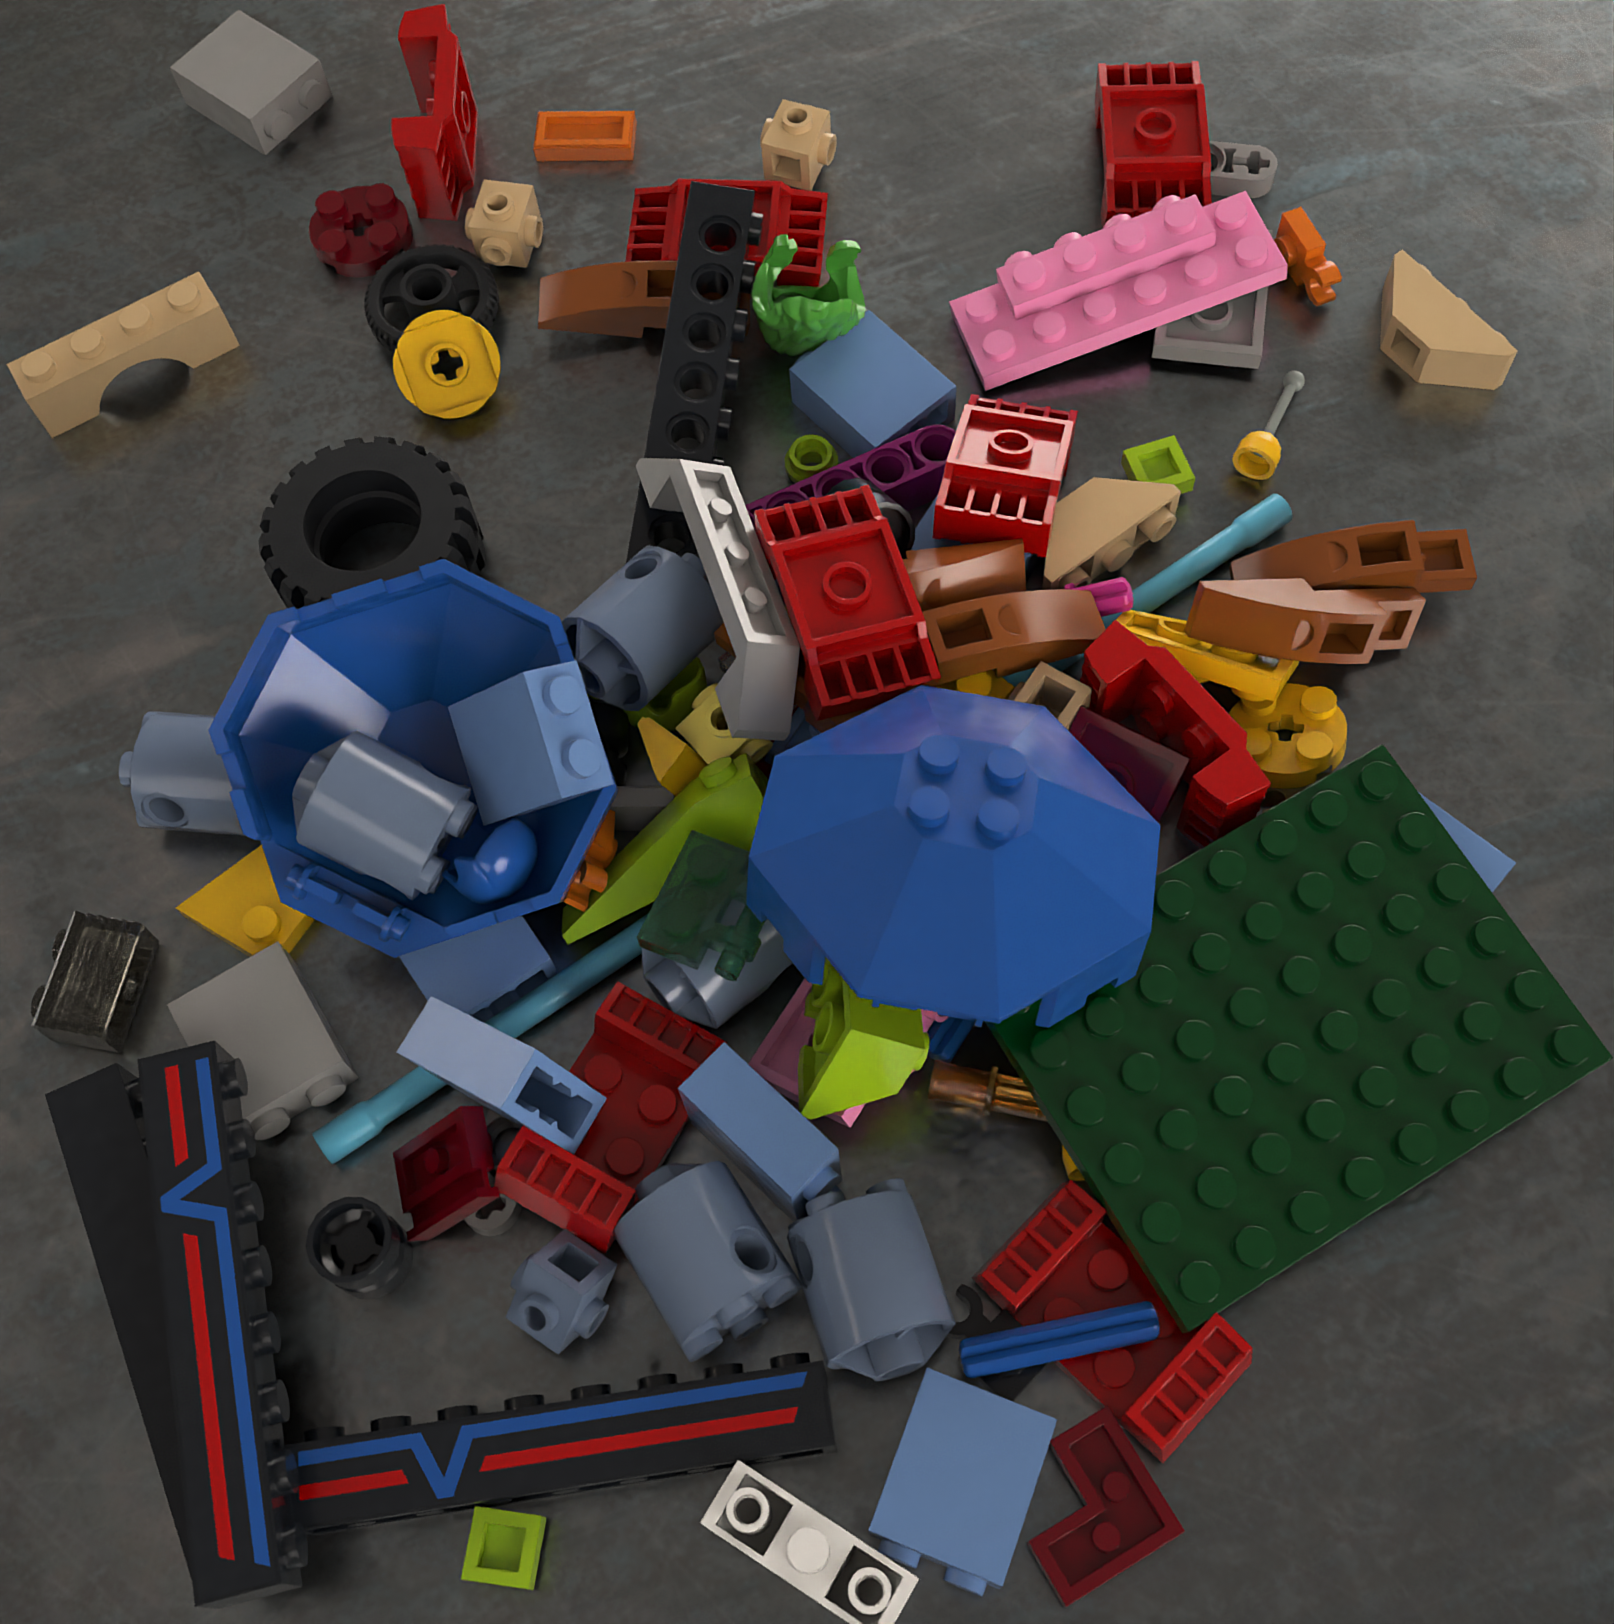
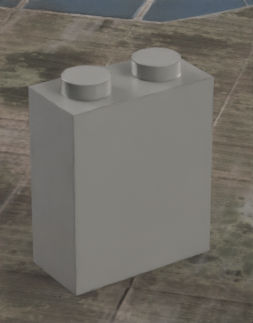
(251, 81)
(276, 1030)

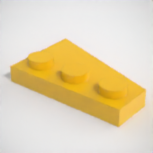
(1246, 673)
(246, 908)

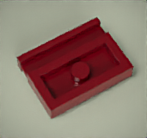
(446, 1172)

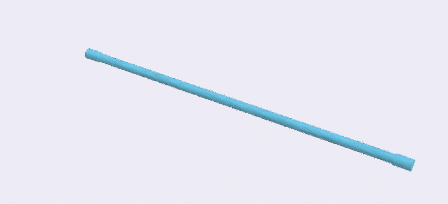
(370, 1116)

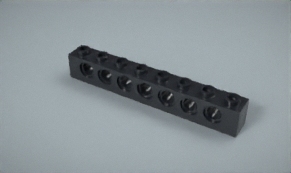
(712, 218)

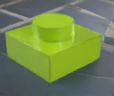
(1159, 463)
(503, 1548)

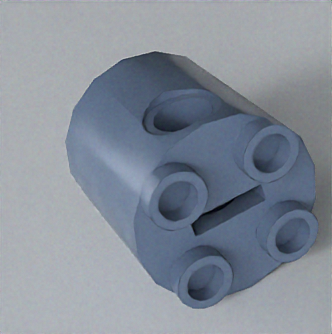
(643, 627)
(178, 776)
(380, 813)
(704, 994)
(704, 1255)
(870, 1281)

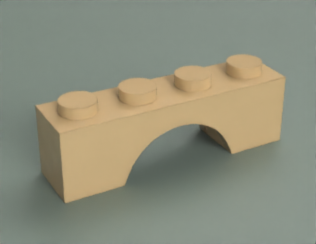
(71, 373)

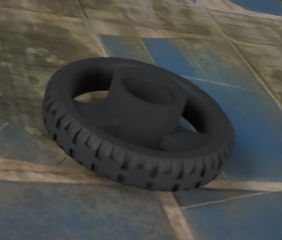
(424, 285)

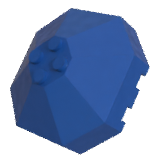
(389, 667)
(955, 859)

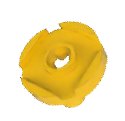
(462, 338)
(1314, 747)

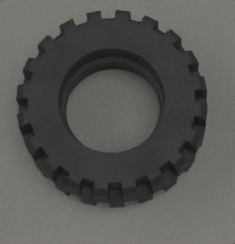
(359, 489)

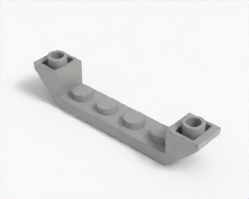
(762, 679)

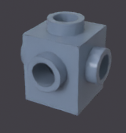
(550, 1299)

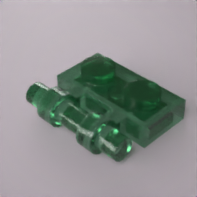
(693, 904)

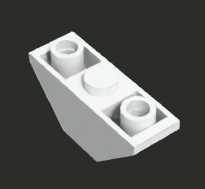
(808, 1549)

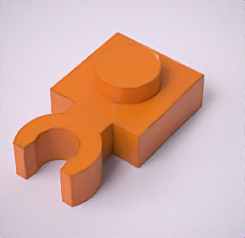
(1304, 253)
(592, 871)

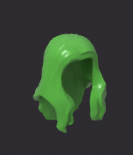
(807, 316)

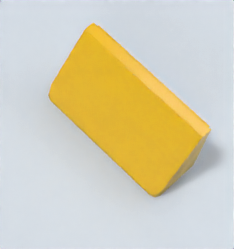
(670, 757)

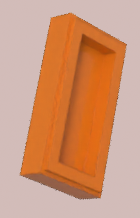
(585, 136)

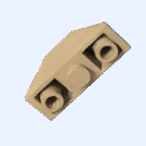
(1437, 333)
(1102, 527)

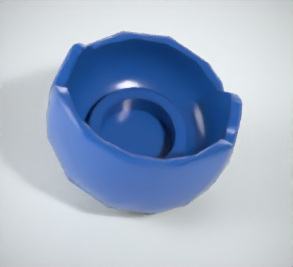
(499, 865)

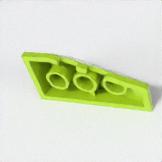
(717, 803)
(856, 1049)

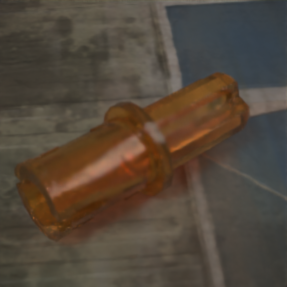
(982, 1090)

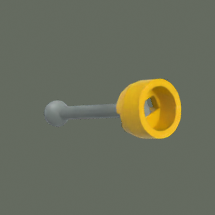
(1260, 450)

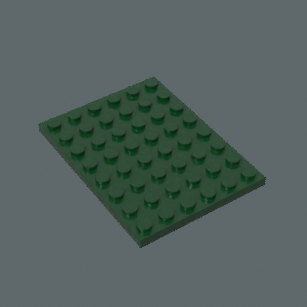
(1301, 1038)

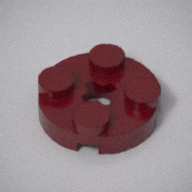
(353, 208)

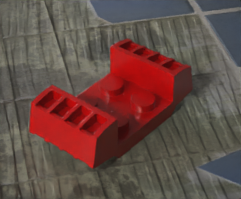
(1152, 135)
(438, 147)
(799, 213)
(1004, 474)
(847, 601)
(1180, 713)
(638, 1064)
(1074, 1265)

